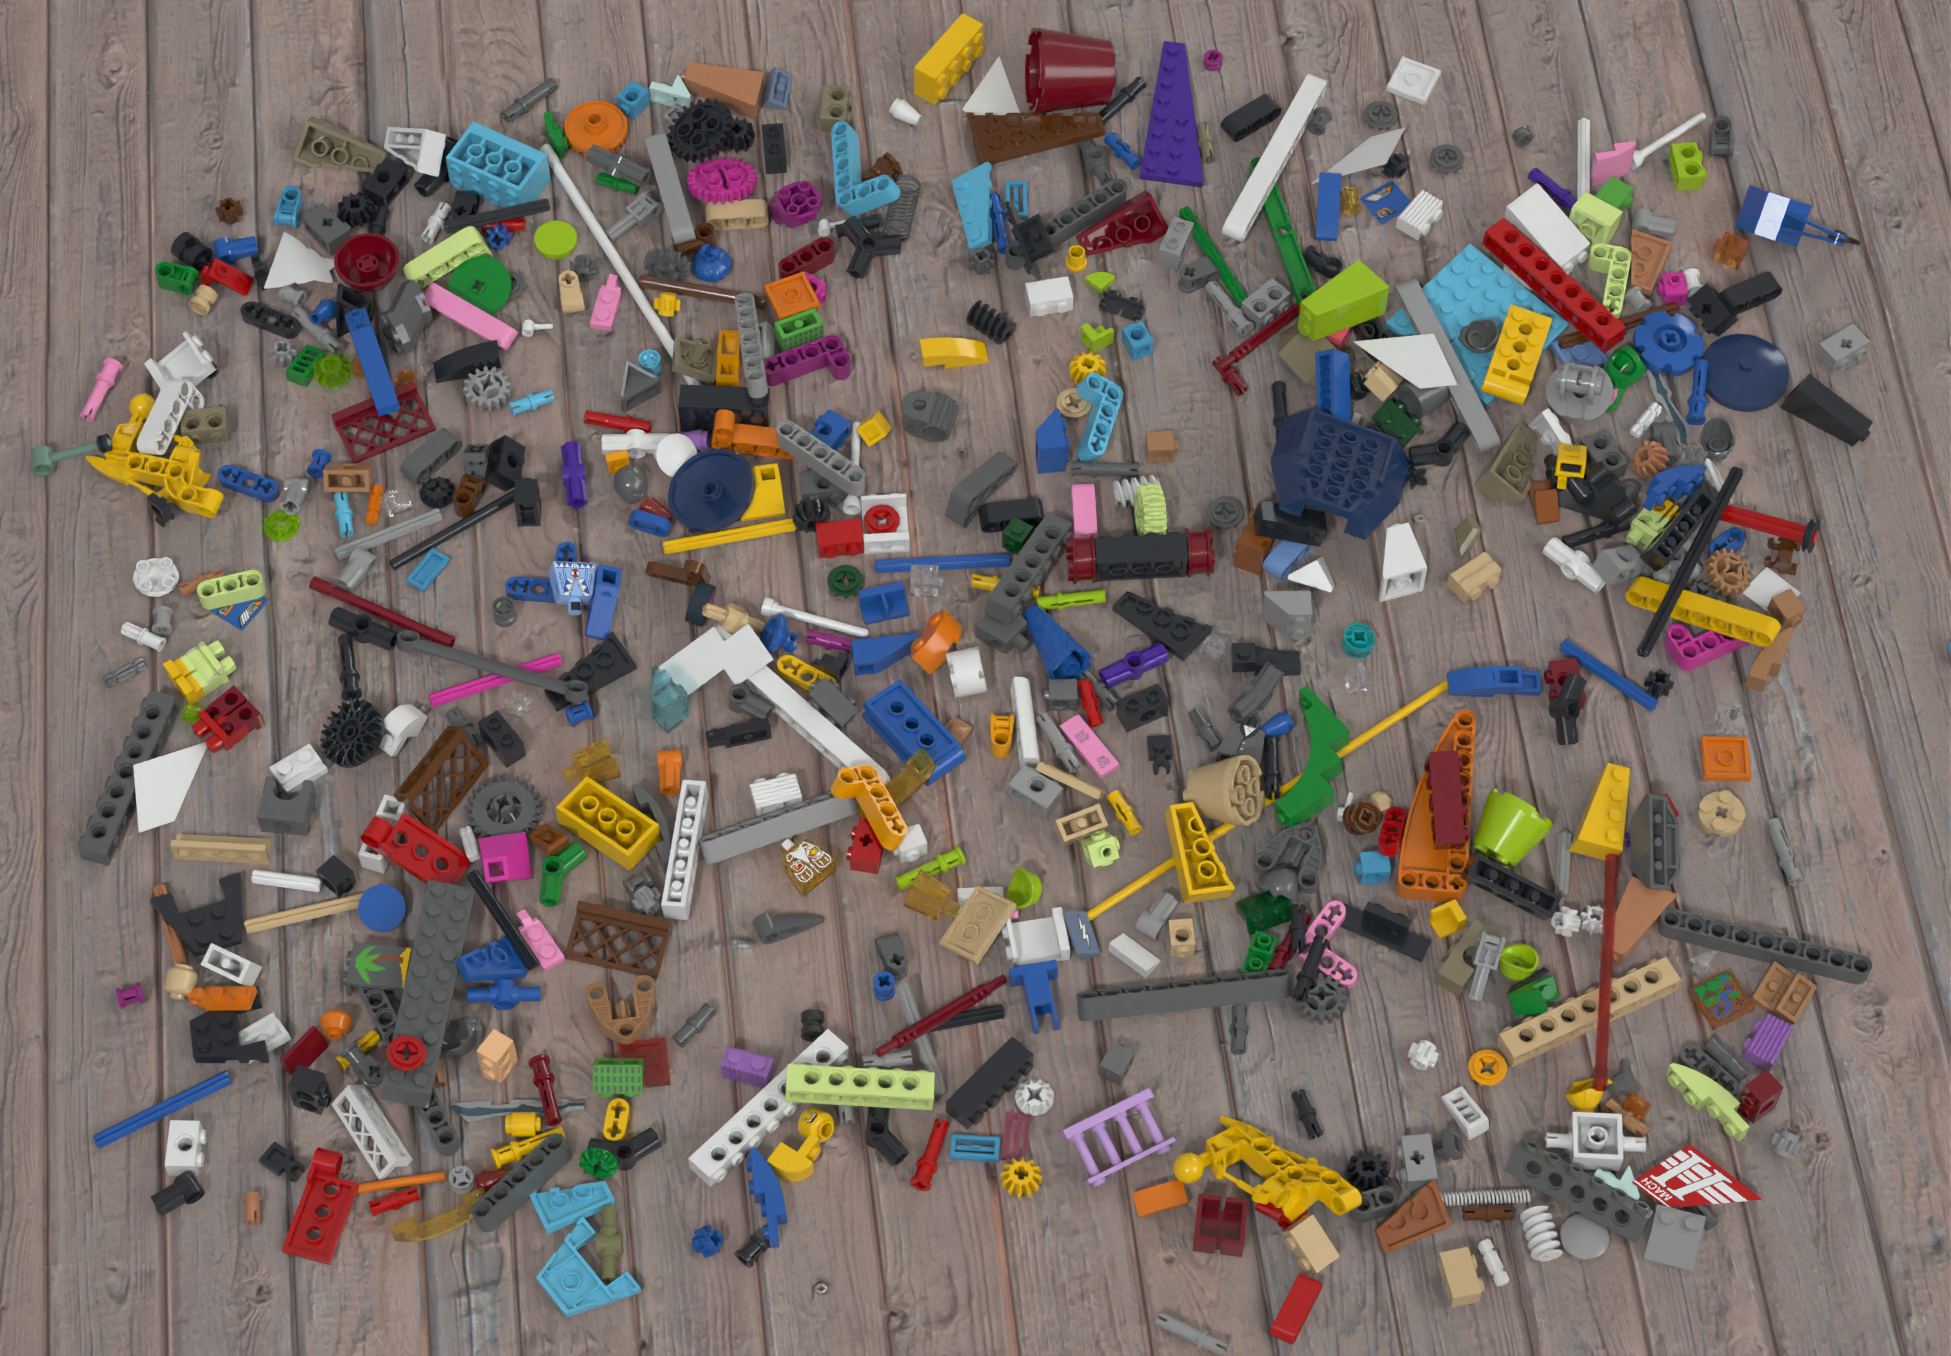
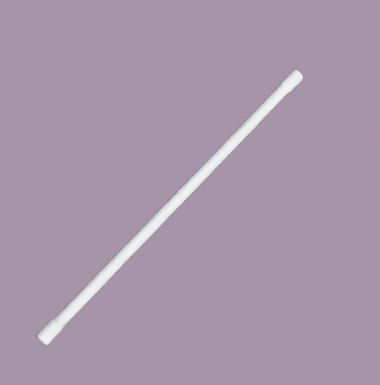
(612, 254)

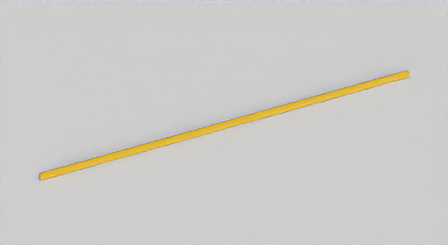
(1284, 789)

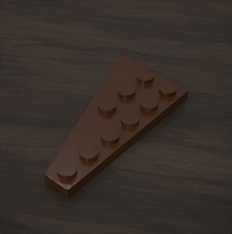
(1023, 134)

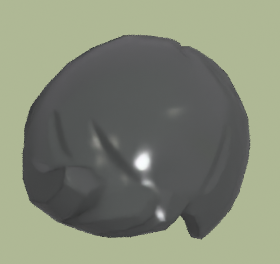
(1479, 336)
(1717, 438)
(631, 483)
(1280, 882)
(460, 1036)

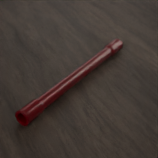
(328, 589)

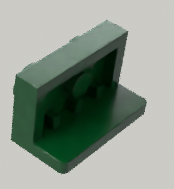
(1397, 422)
(1264, 911)

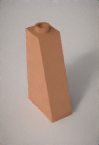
(734, 87)
(1637, 917)

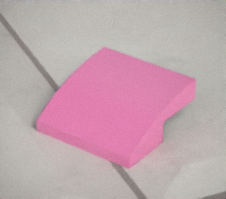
(1612, 163)

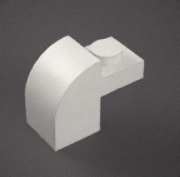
(399, 724)

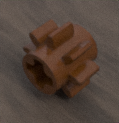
(229, 211)

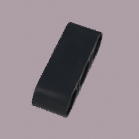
(1250, 117)
(1751, 293)
(997, 515)

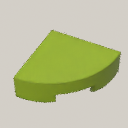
(1100, 280)

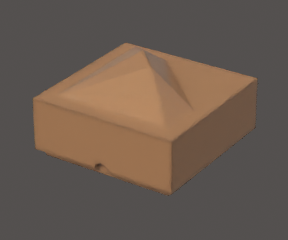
(959, 730)

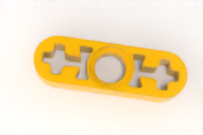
(801, 668)

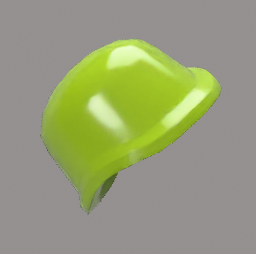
(1024, 888)
(1518, 961)

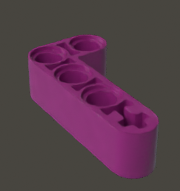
(836, 360)

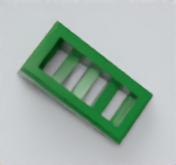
(305, 378)

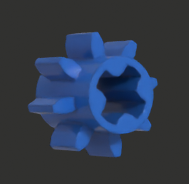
(494, 240)
(707, 1241)

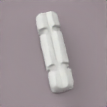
(1645, 420)
(470, 844)
(1493, 1262)

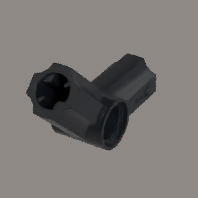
(427, 183)
(1433, 454)
(1567, 709)
(886, 1142)
(637, 1147)

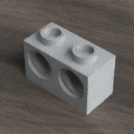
(1175, 243)
(1263, 301)

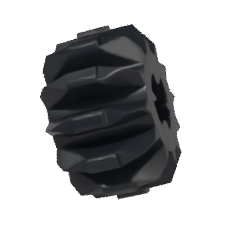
(742, 137)
(356, 209)
(810, 512)
(1361, 1164)

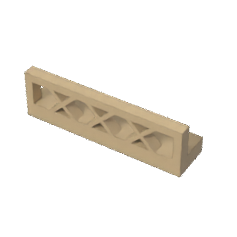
(221, 849)

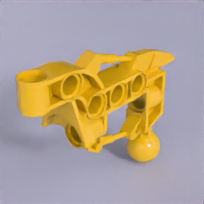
(128, 466)
(1287, 1183)

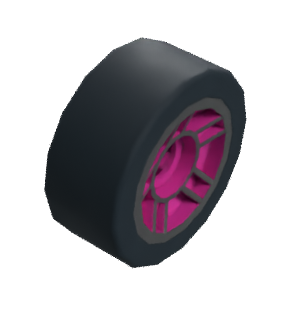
(702, 594)

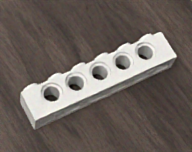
(685, 850)

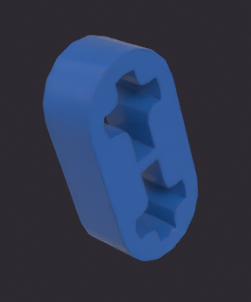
(649, 523)
(1723, 541)

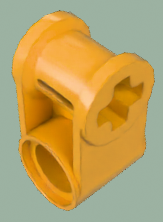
(1001, 731)

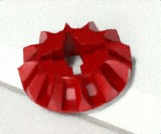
(881, 512)
(416, 1050)

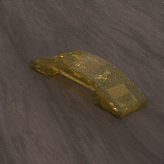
(910, 780)
(410, 1232)

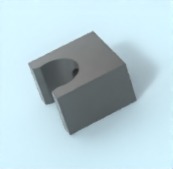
(286, 815)

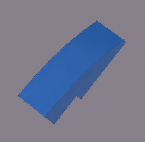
(1328, 206)

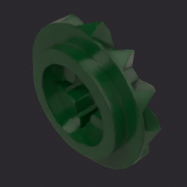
(836, 578)

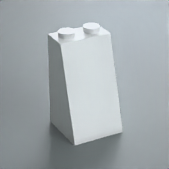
(1548, 228)

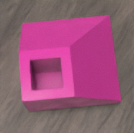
(505, 858)

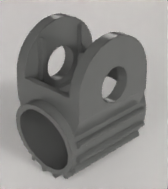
(933, 419)

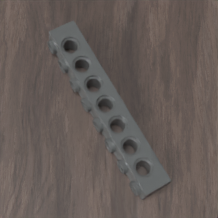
(103, 849)

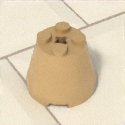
(1227, 790)

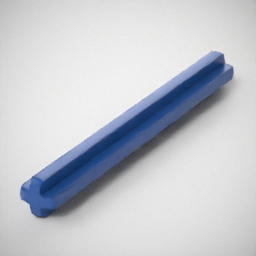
(1609, 675)

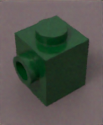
(1016, 535)

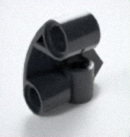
(1597, 496)

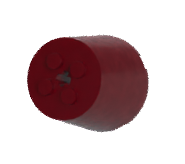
(1068, 71)

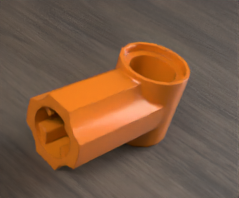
(669, 766)

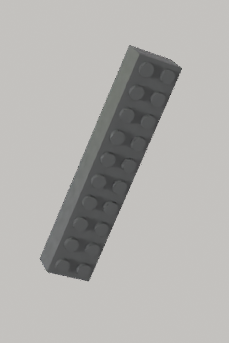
(429, 989)

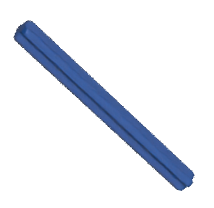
(944, 562)
(162, 1109)

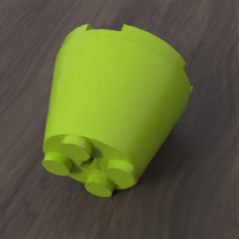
(1509, 829)

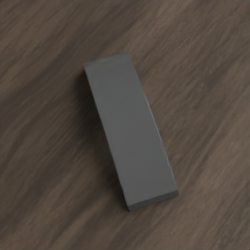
(645, 805)

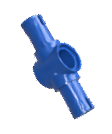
(503, 994)

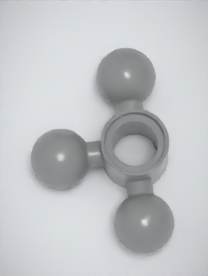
(1664, 574)

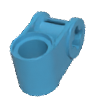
(288, 210)

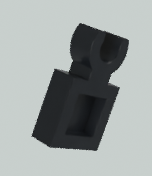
(260, 271)
(1160, 752)
(279, 1160)

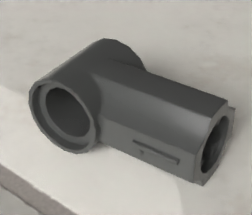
(1666, 435)
(750, 705)

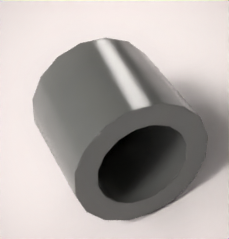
(1421, 401)

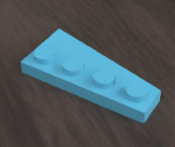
(974, 205)

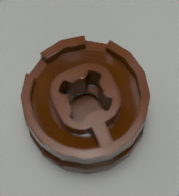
(1362, 816)

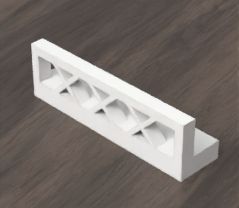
(374, 1125)

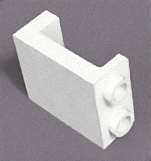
(183, 363)

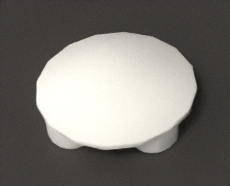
(673, 452)
(156, 576)

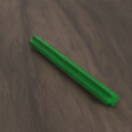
(1210, 250)

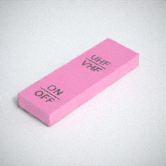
(1089, 746)

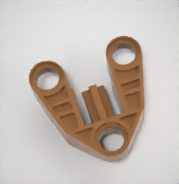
(637, 1025)

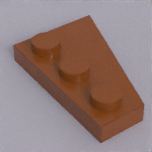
(1414, 1220)

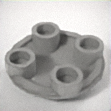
(1584, 1237)

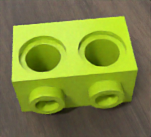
(1687, 166)

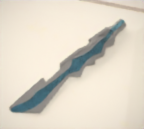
(1662, 396)
(484, 1110)

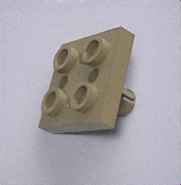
(695, 359)

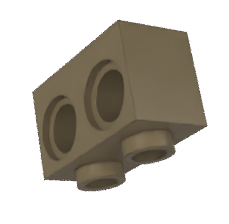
(835, 106)
(204, 422)

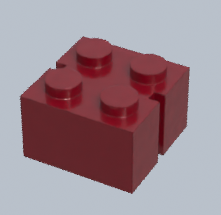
(1218, 1228)

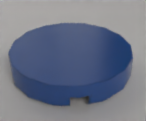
(382, 908)

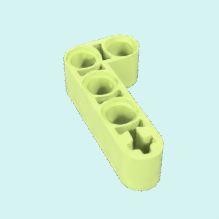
(446, 256)
(1615, 263)

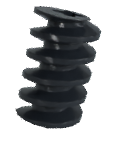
(989, 324)

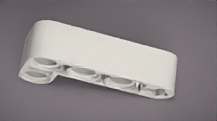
(166, 414)

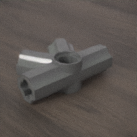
(619, 165)

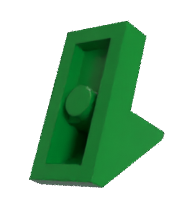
(1533, 996)

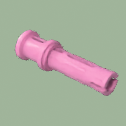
(105, 381)

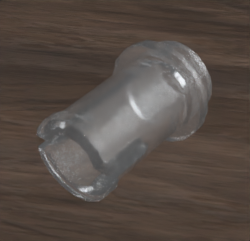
(1132, 1113)

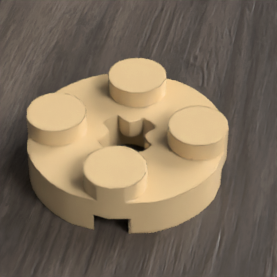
(1724, 802)

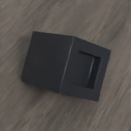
(833, 666)

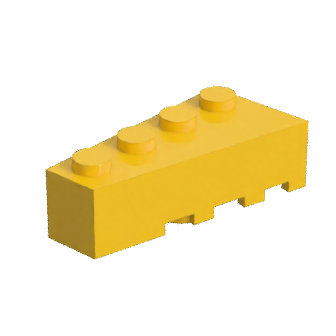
(1604, 816)
(1196, 862)

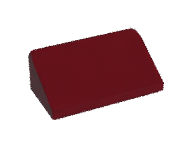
(304, 1051)

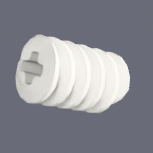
(1126, 491)
(1538, 1234)

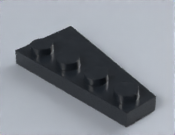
(1176, 633)
(599, 668)

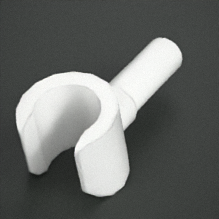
(825, 226)
(529, 327)
(1340, 810)

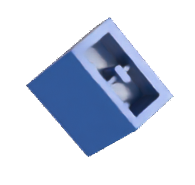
(1052, 444)

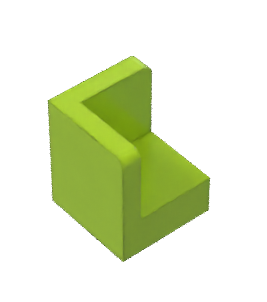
(1096, 338)

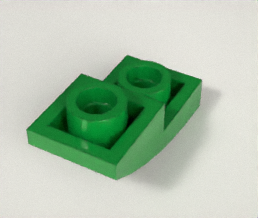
(555, 135)
(1259, 952)

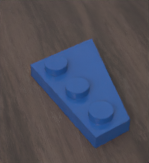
(493, 962)

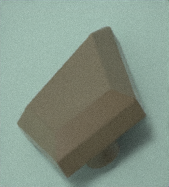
(1467, 534)

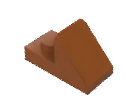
(1544, 502)
(548, 840)

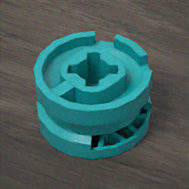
(1358, 639)

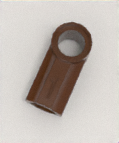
(702, 230)

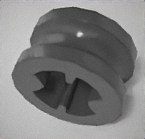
(1522, 136)

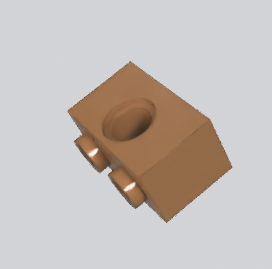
(348, 477)

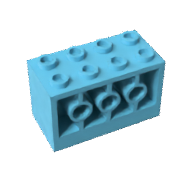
(497, 167)

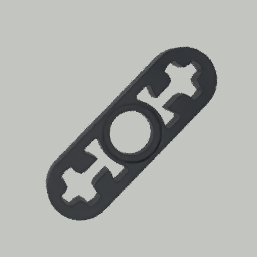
(265, 312)

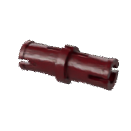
(1230, 376)

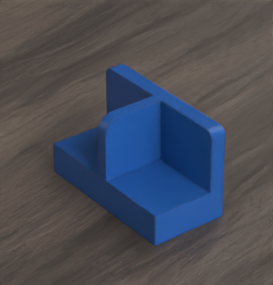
(883, 603)

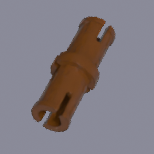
(1488, 1212)

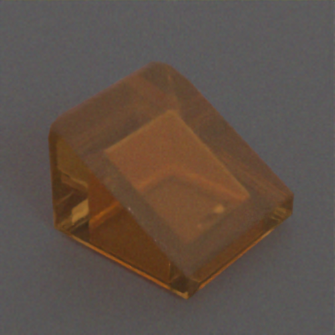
(1636, 1104)

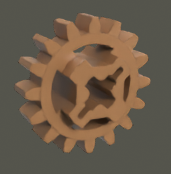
(1725, 561)

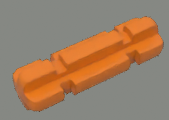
(374, 504)

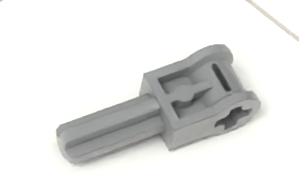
(638, 212)
(1485, 957)

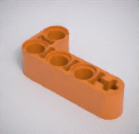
(745, 438)

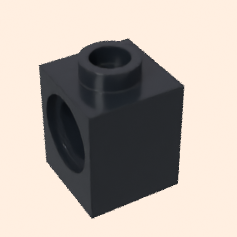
(336, 876)

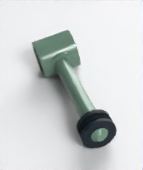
(44, 458)

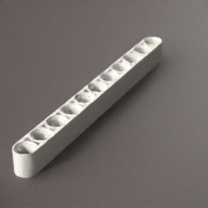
(1274, 158)
(807, 719)

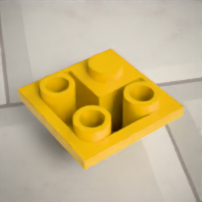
(768, 494)

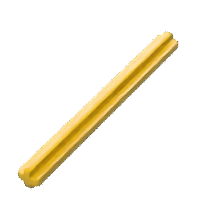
(728, 536)

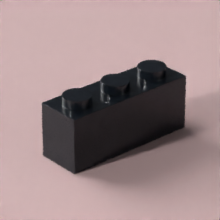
(1280, 525)

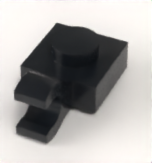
(161, 508)

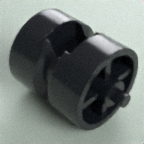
(191, 251)

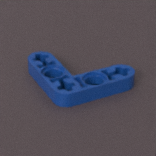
(547, 595)

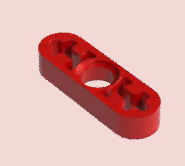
(1394, 838)

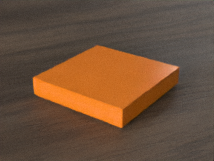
(791, 296)
(1725, 758)

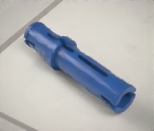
(998, 222)

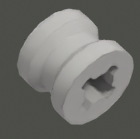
(459, 1175)

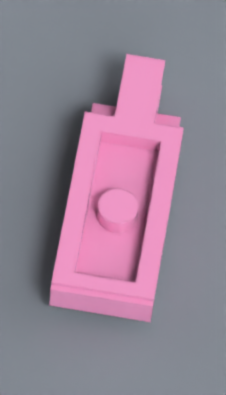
(606, 305)
(539, 941)

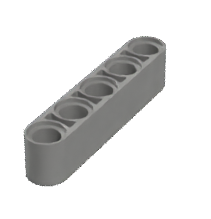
(820, 458)

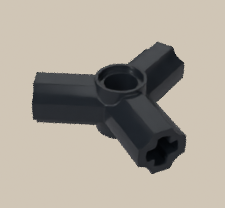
(862, 257)

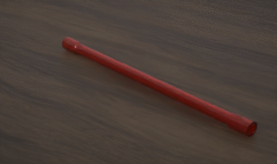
(1600, 1071)

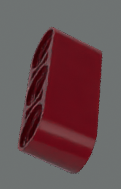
(818, 254)

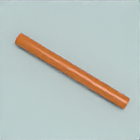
(401, 1182)

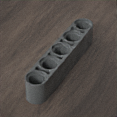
(521, 1182)

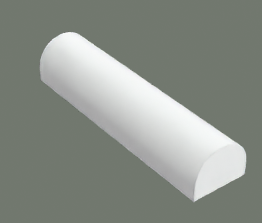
(1024, 722)

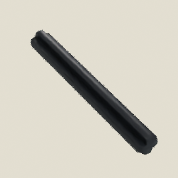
(497, 215)
(503, 919)

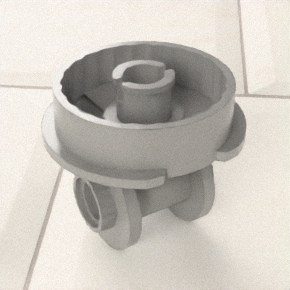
(1576, 379)

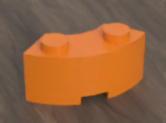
(931, 647)

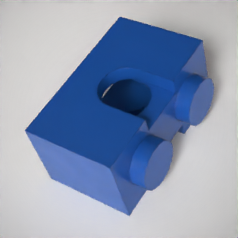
(834, 427)

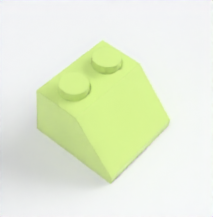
(1595, 219)

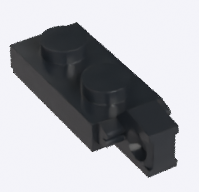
(739, 734)

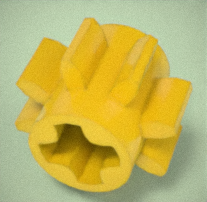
(667, 304)

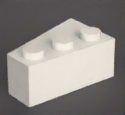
(417, 148)

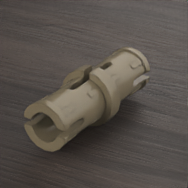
(1206, 142)

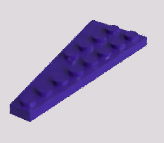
(1171, 138)

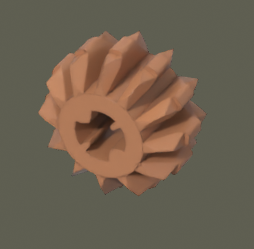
(1649, 459)

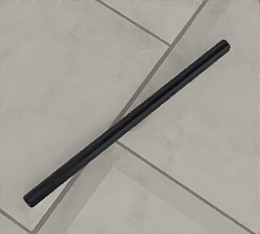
(1689, 563)

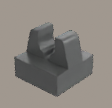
(1451, 1144)

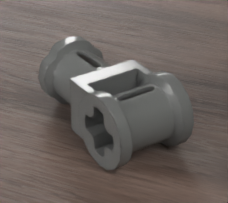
(364, 1065)

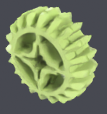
(1150, 510)

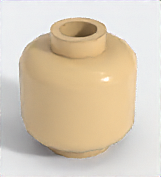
(180, 981)

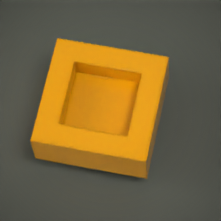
(616, 460)

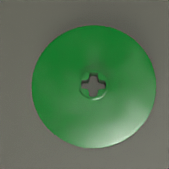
(484, 271)

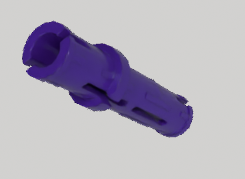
(1548, 185)

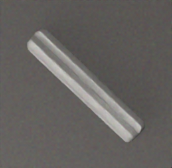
(1563, 864)

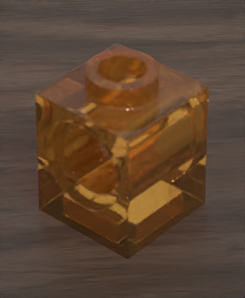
(1730, 250)

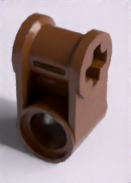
(468, 495)

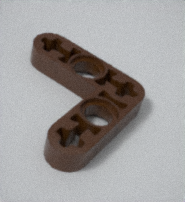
(688, 575)

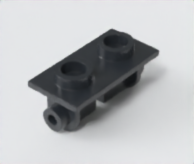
(1114, 301)

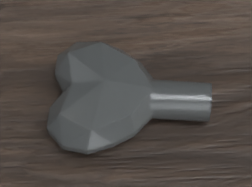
(1623, 1082)

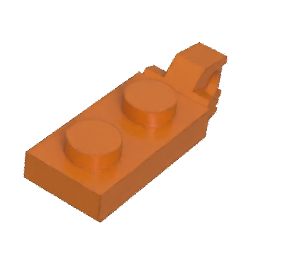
(223, 997)

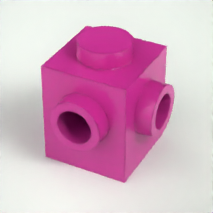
(1672, 288)

